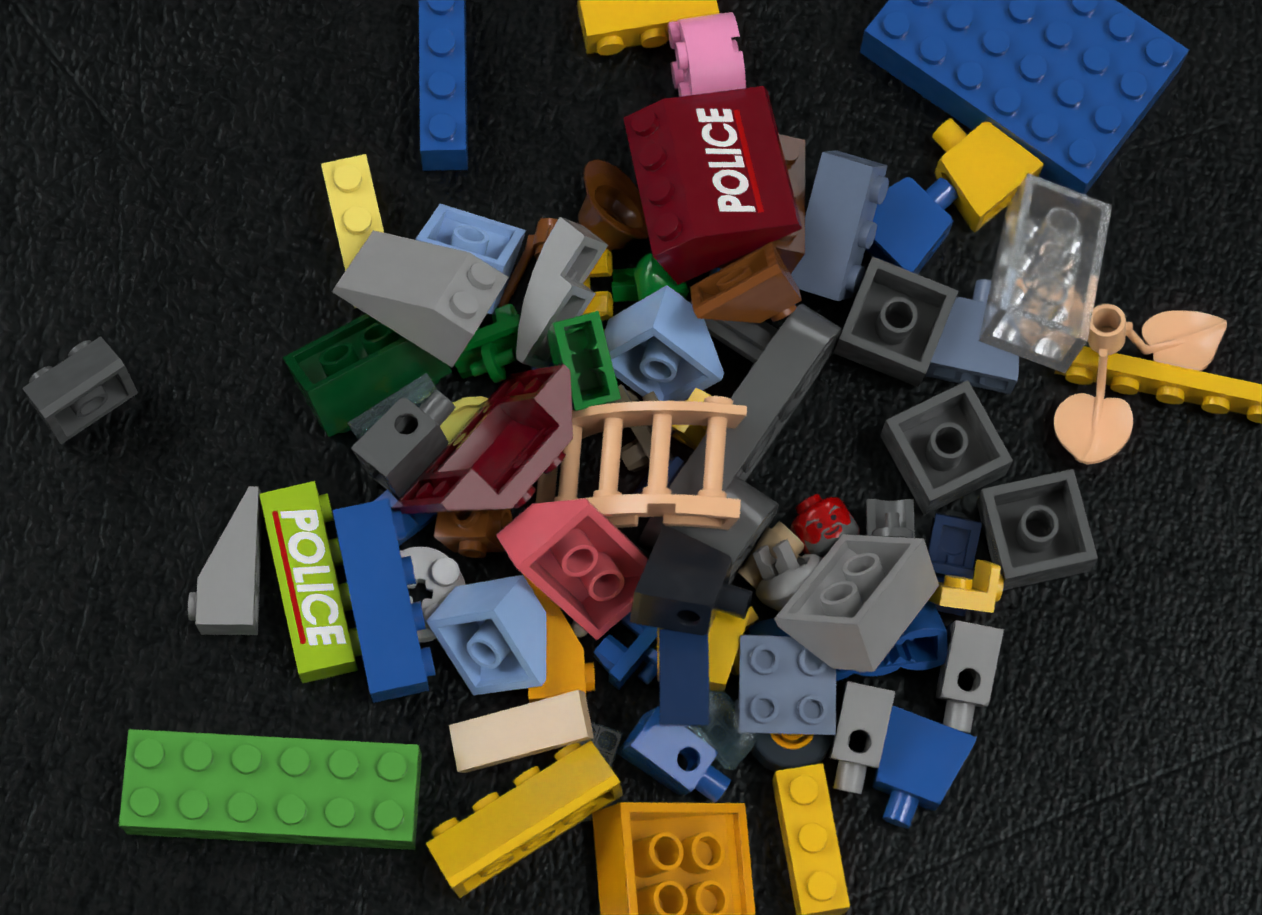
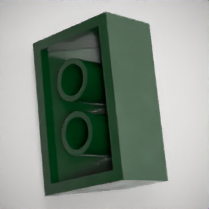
(357, 370)

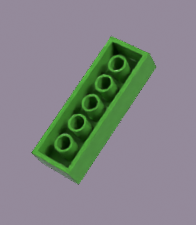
(271, 789)

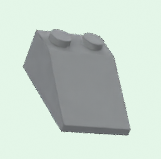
(422, 291)

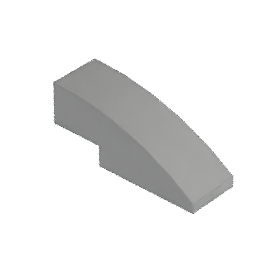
(556, 288)

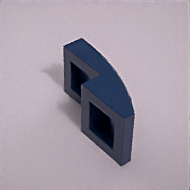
(953, 550)
(683, 678)

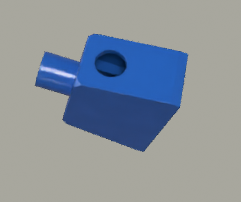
(912, 223)
(656, 751)
(918, 764)

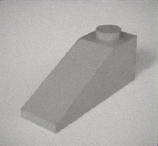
(231, 577)

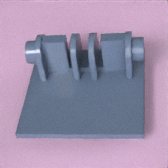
(784, 688)

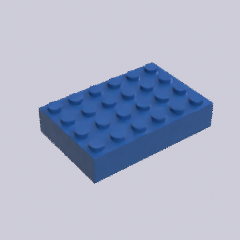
(1045, 72)

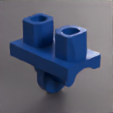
(623, 662)

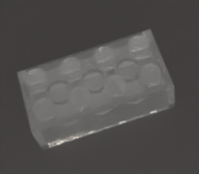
(1046, 273)

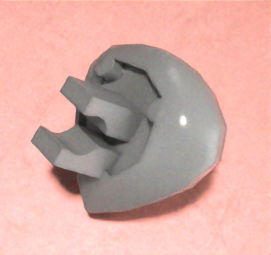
(782, 575)

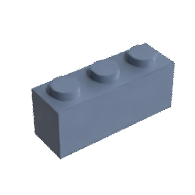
(840, 224)

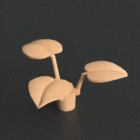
(1100, 427)

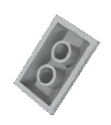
(860, 600)

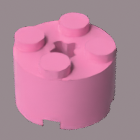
(706, 54)

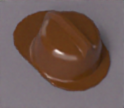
(612, 206)

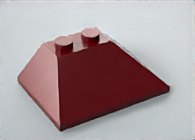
(500, 448)

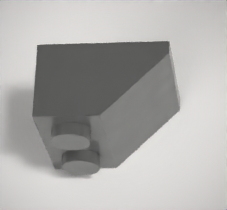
(80, 388)

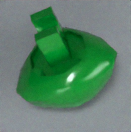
(643, 280)

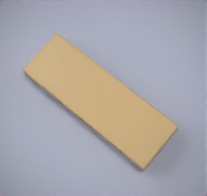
(521, 731)

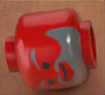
(822, 523)

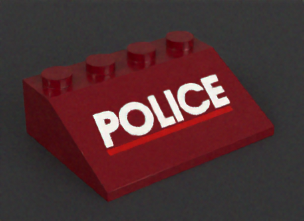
(710, 178)

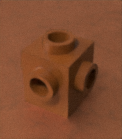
(472, 531)

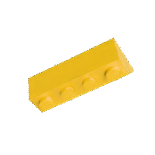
(524, 818)

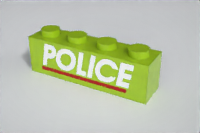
(309, 581)

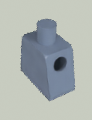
(962, 355)

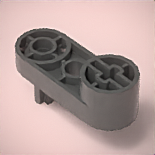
(782, 374)

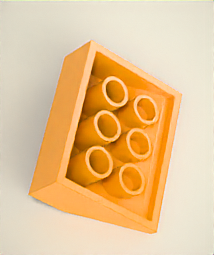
(673, 859)

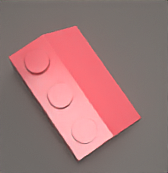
(576, 561)

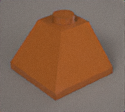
(748, 290)

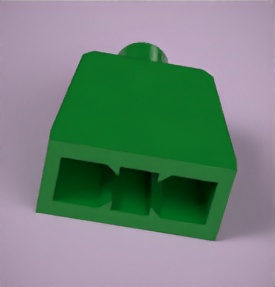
(584, 350)

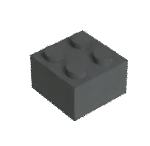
(895, 322)
(946, 447)
(1037, 529)

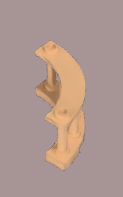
(705, 510)

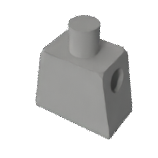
(971, 650)
(866, 711)

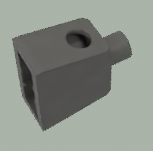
(404, 442)

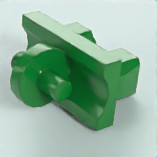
(492, 346)

